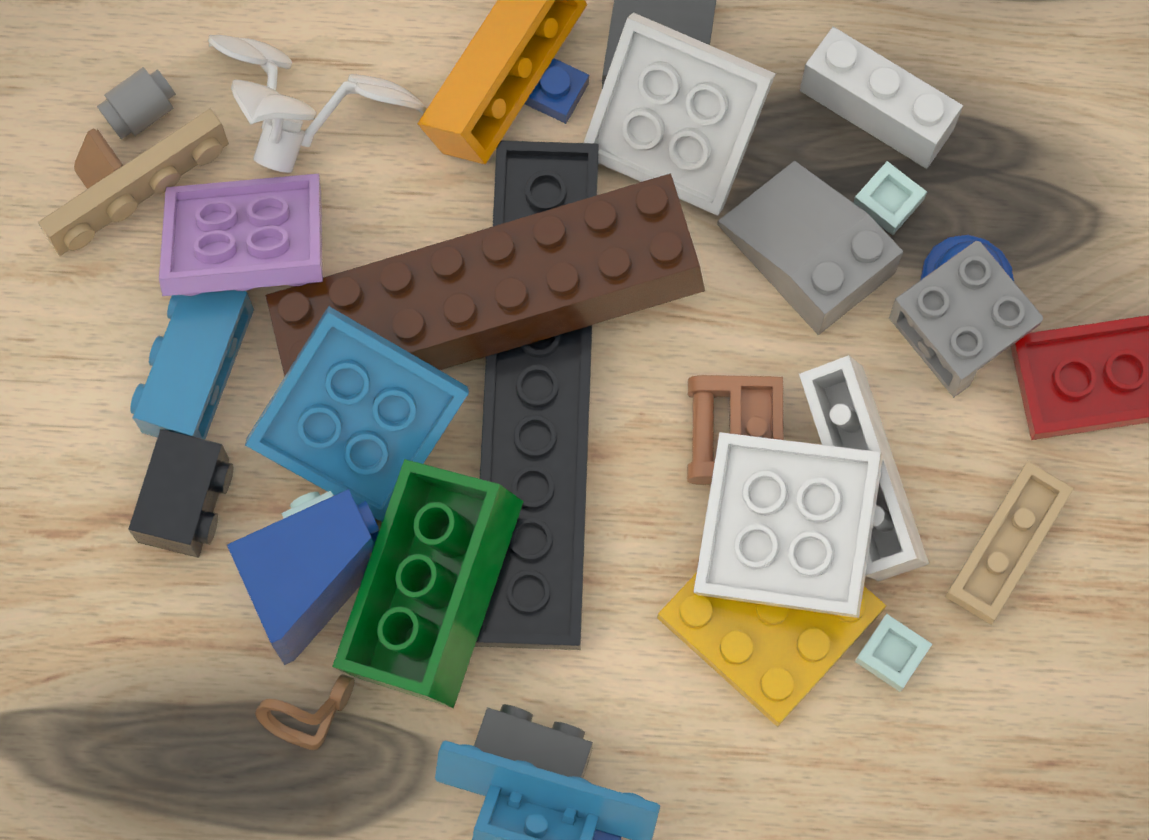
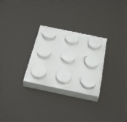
(677, 111)
(789, 524)

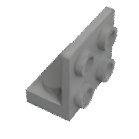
(964, 316)

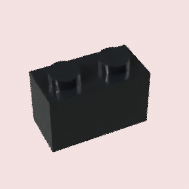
(181, 494)

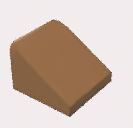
(95, 159)

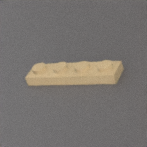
(121, 191)

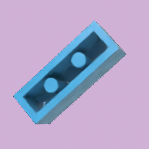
(192, 363)

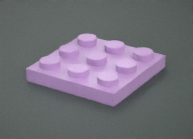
(241, 235)

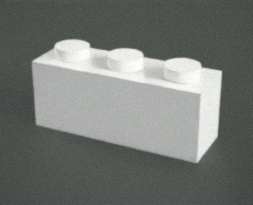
(880, 97)

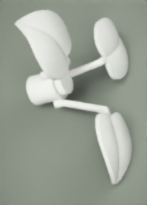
(284, 114)

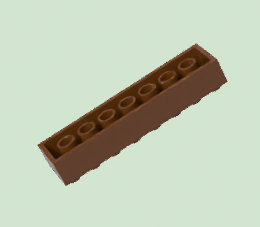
(510, 280)

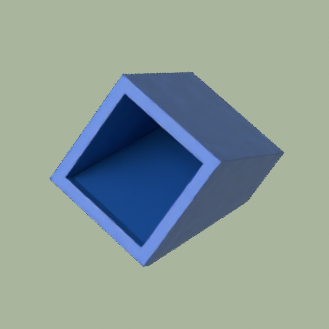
(305, 568)

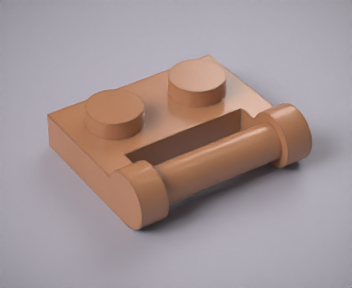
(753, 411)

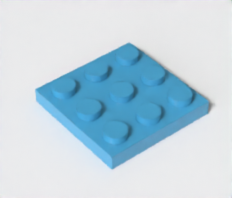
(355, 412)

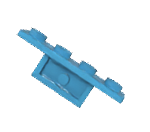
(538, 803)

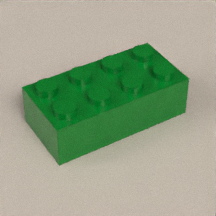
(428, 582)

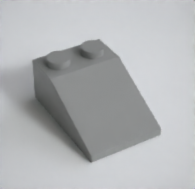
(812, 245)

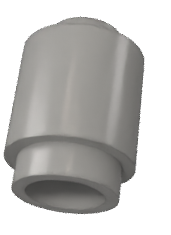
(137, 102)

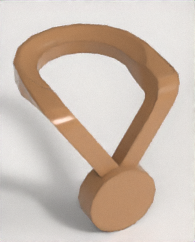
(337, 701)

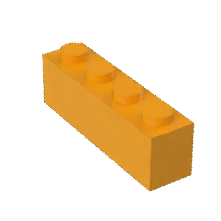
(497, 75)

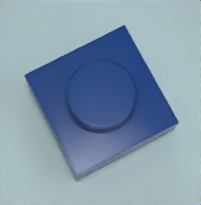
(558, 91)

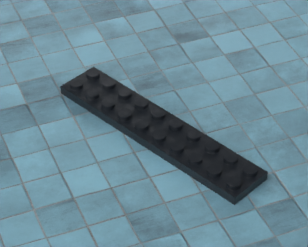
(540, 427)

